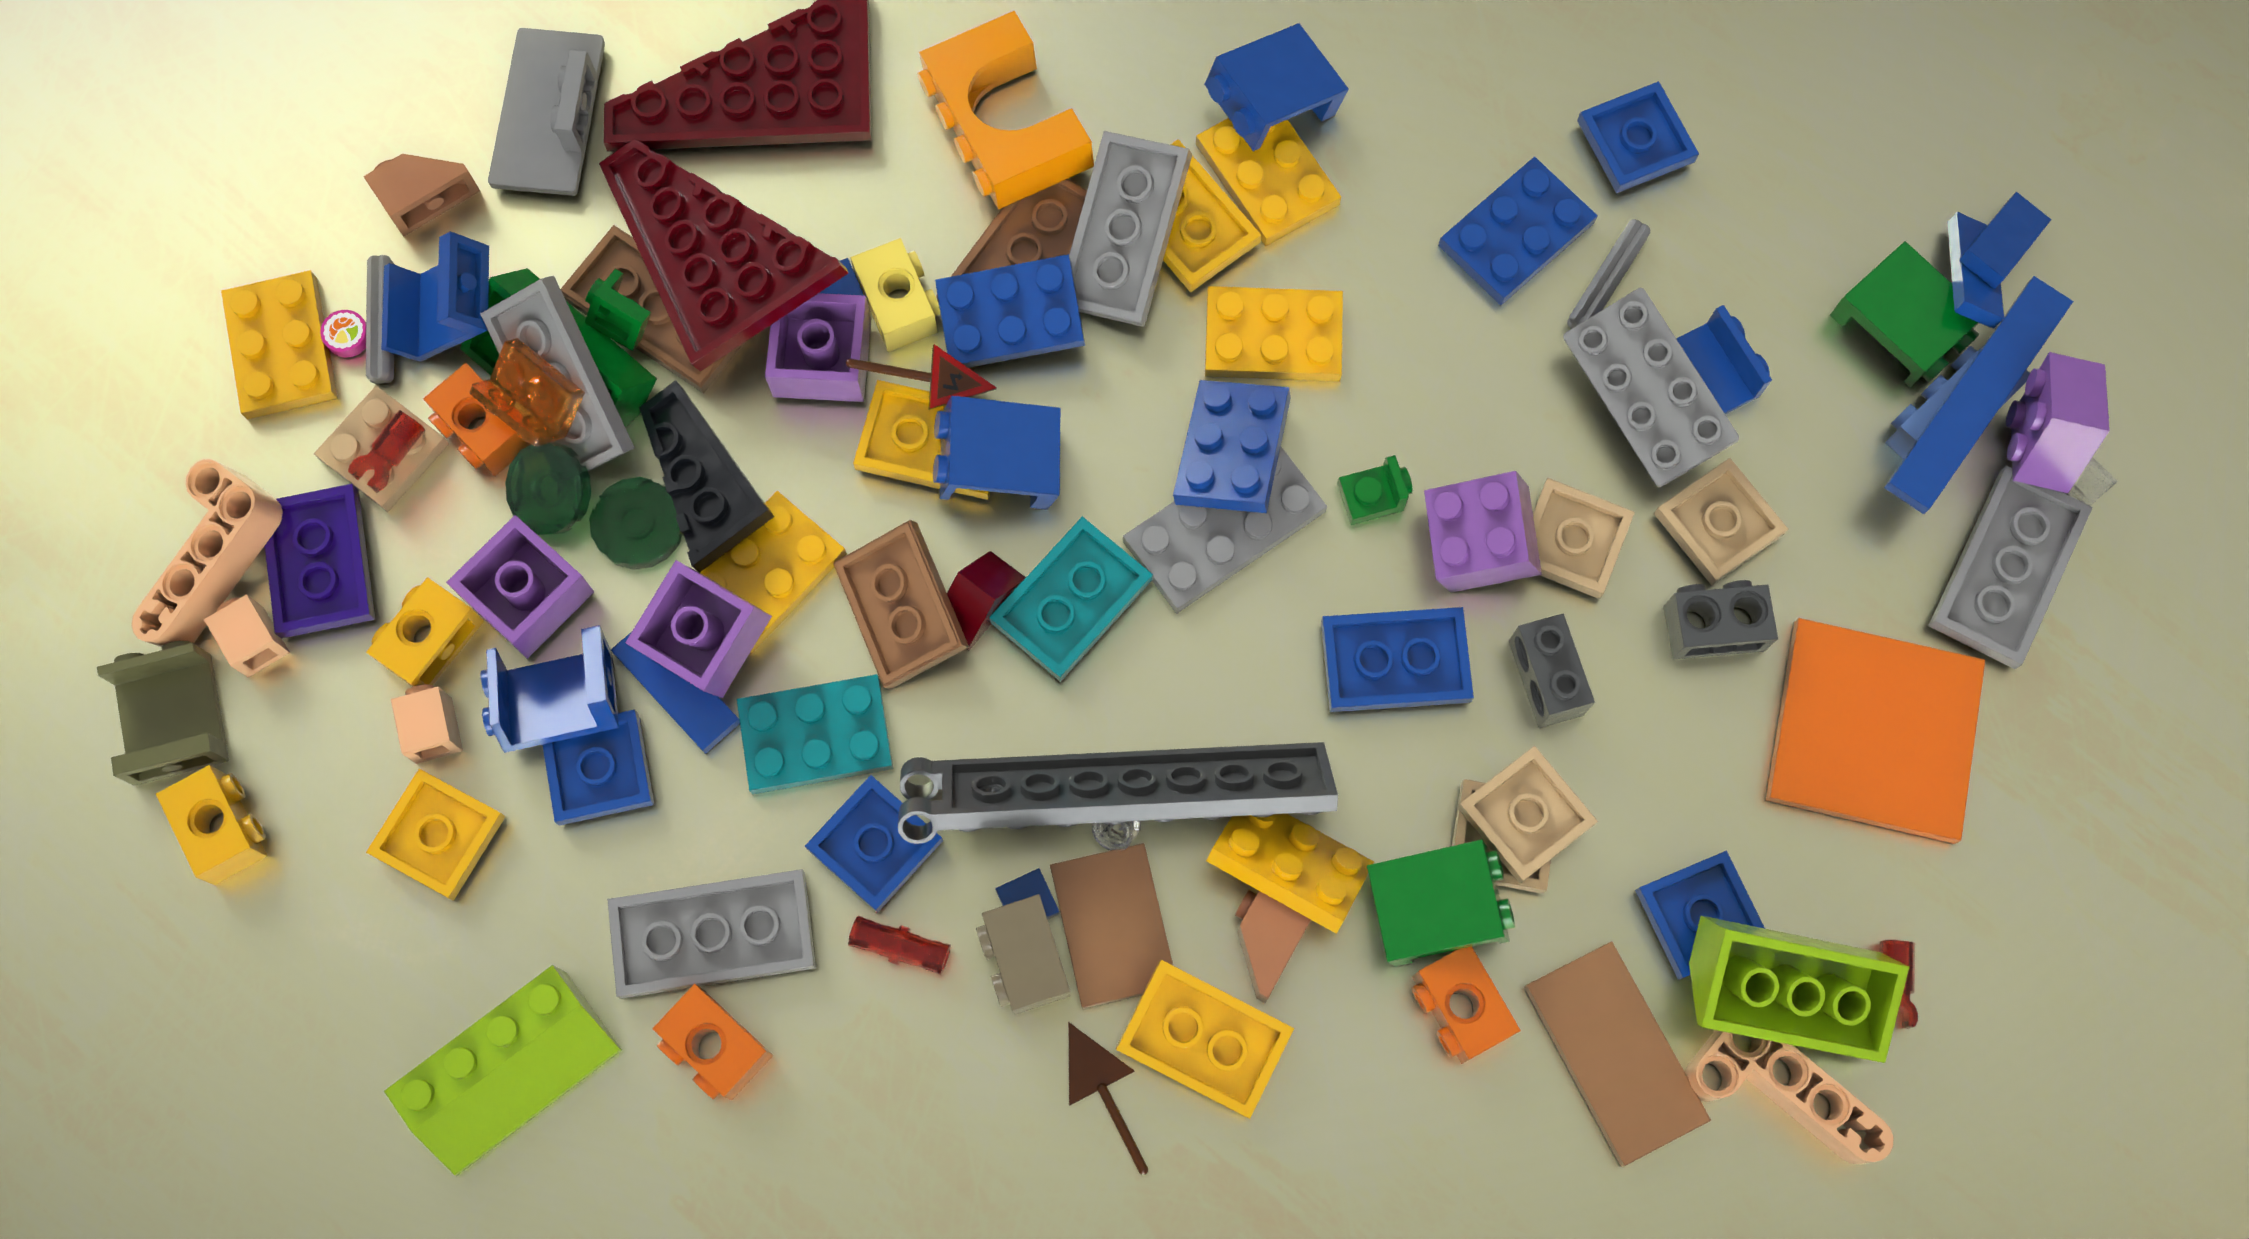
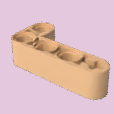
(213, 556)
(1796, 1097)

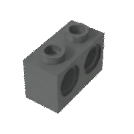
(1722, 629)
(1551, 670)

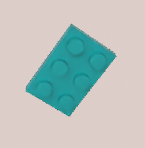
(1071, 598)
(814, 734)

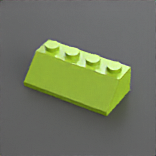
(1795, 989)
(503, 1070)

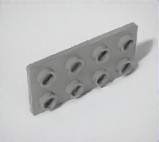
(546, 111)
(1650, 387)

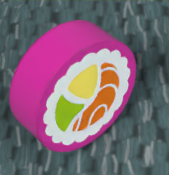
(344, 333)

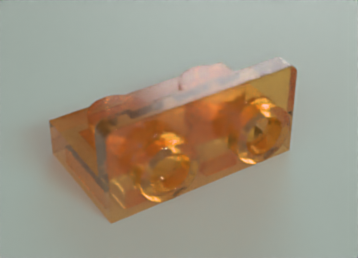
(529, 395)

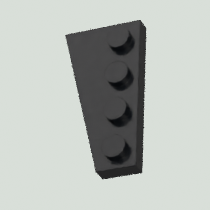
(707, 487)

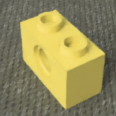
(900, 319)

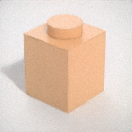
(246, 635)
(426, 723)

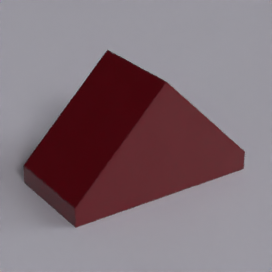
(980, 591)

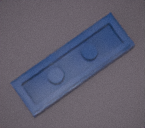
(2005, 240)
(1970, 293)
(698, 713)

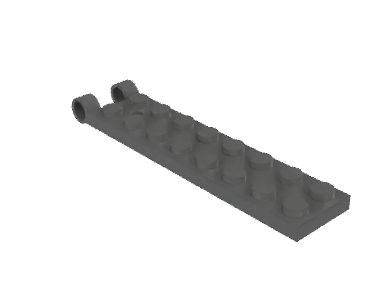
(1116, 787)

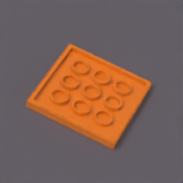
(1876, 730)

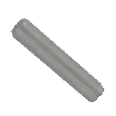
(1610, 272)
(378, 362)

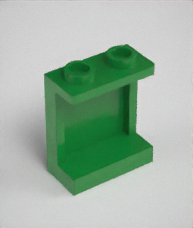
(1909, 312)
(1440, 901)

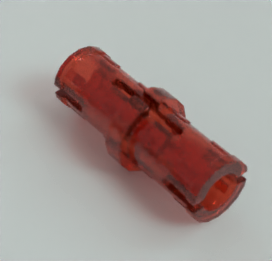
(899, 945)

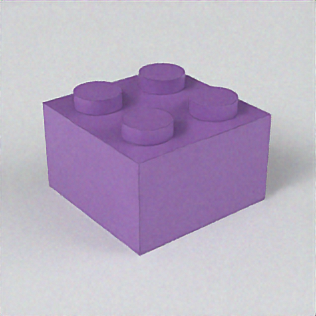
(812, 348)
(2058, 422)
(1482, 532)
(521, 586)
(698, 629)

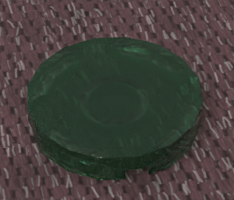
(548, 488)
(635, 523)

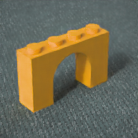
(1006, 161)

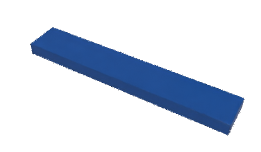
(1978, 395)

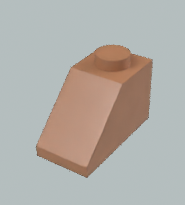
(419, 188)
(1267, 939)

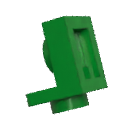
(614, 313)
(1375, 491)

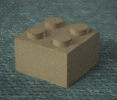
(1024, 954)

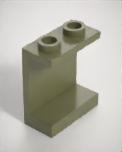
(166, 712)

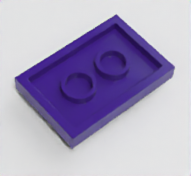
(319, 563)

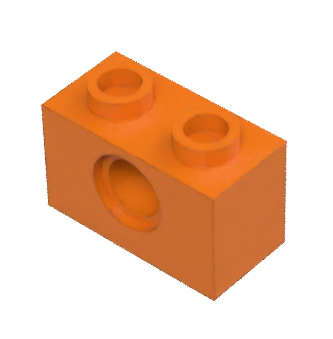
(454, 409)
(1466, 975)
(740, 1052)

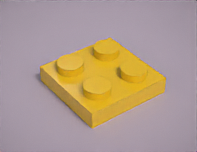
(436, 834)

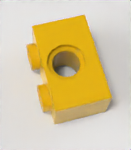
(424, 661)
(192, 806)

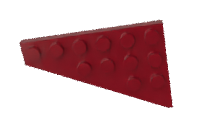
(783, 86)
(710, 256)

